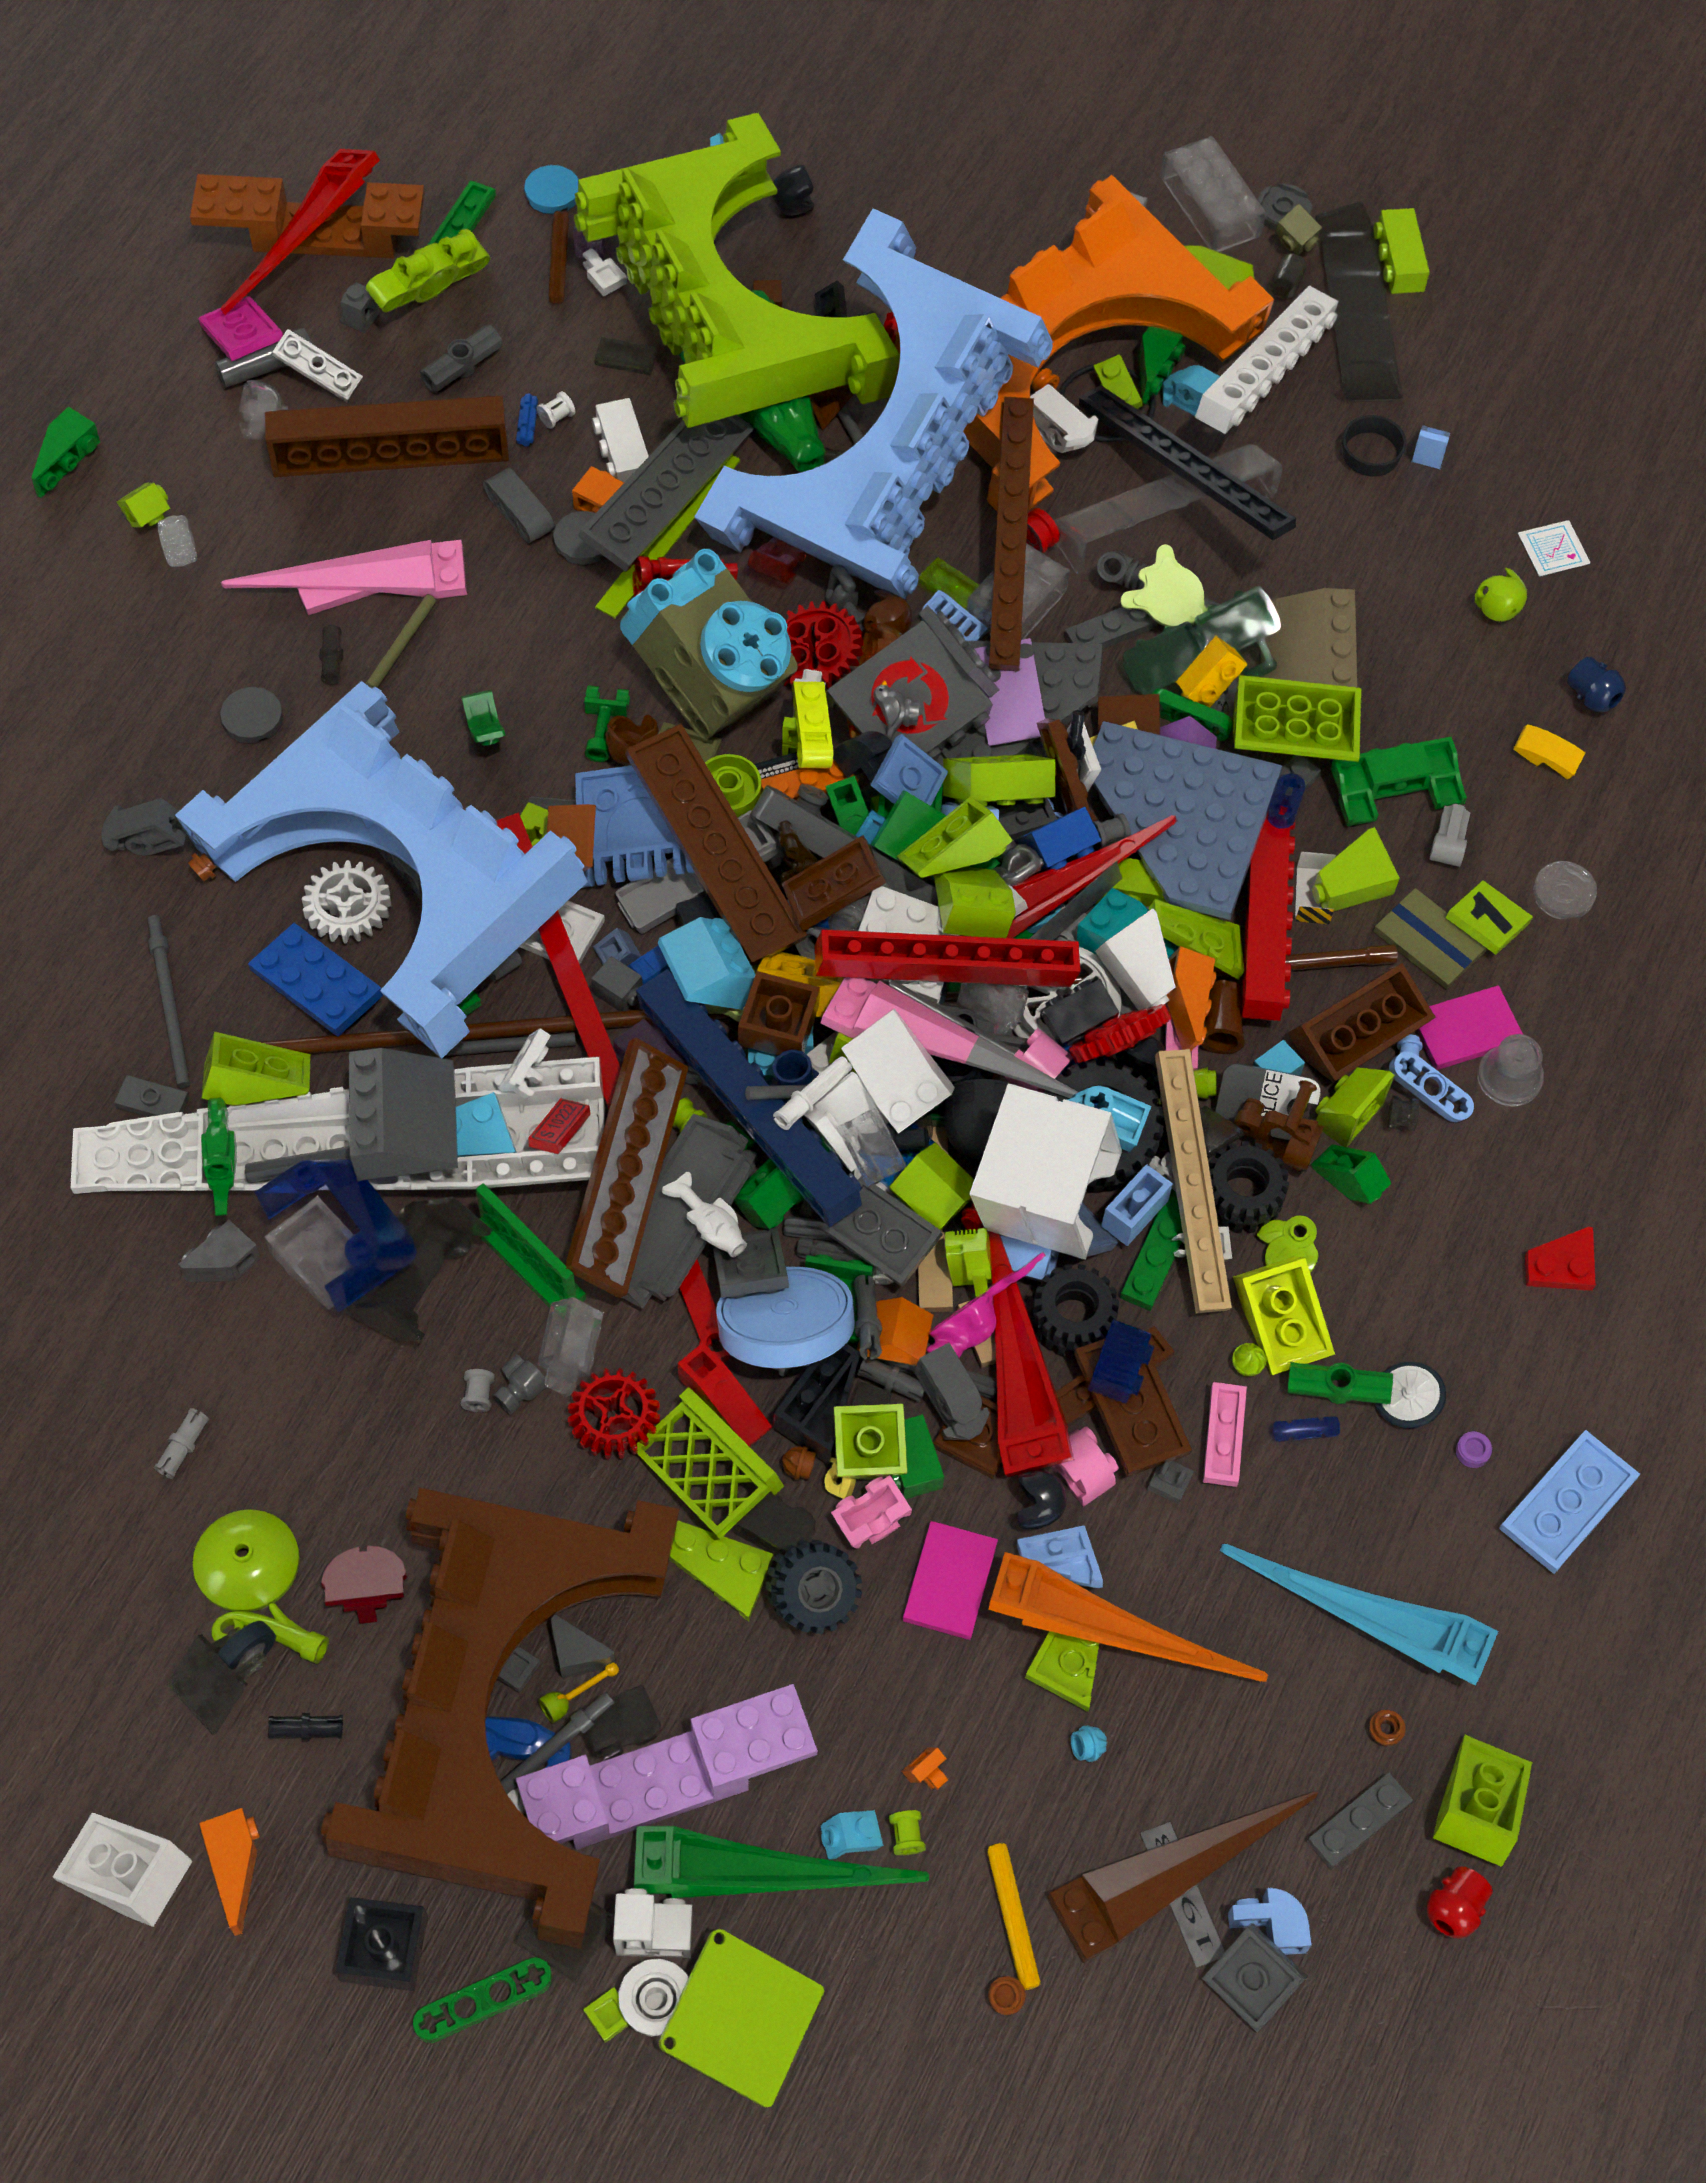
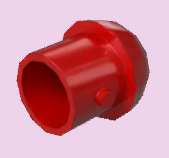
(1459, 1903)

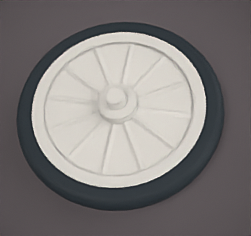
(1416, 1395)

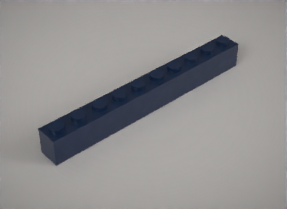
(727, 1073)

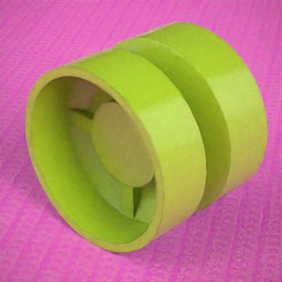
(737, 780)

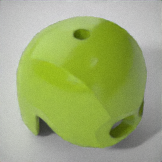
(1504, 596)

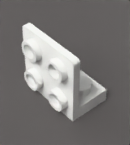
(841, 1104)

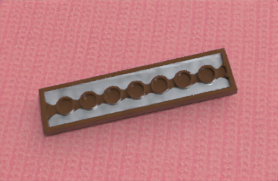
(626, 1168)

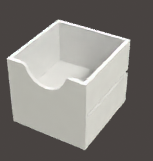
(1040, 1168)

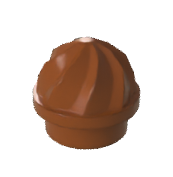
(799, 1462)

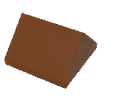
(576, 824)

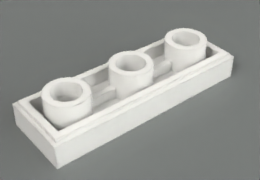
(331, 375)

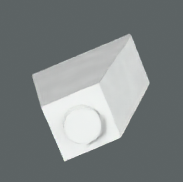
(1140, 961)

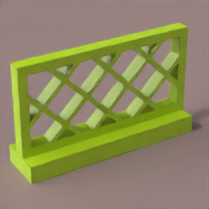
(733, 1449)

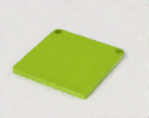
(741, 2018)

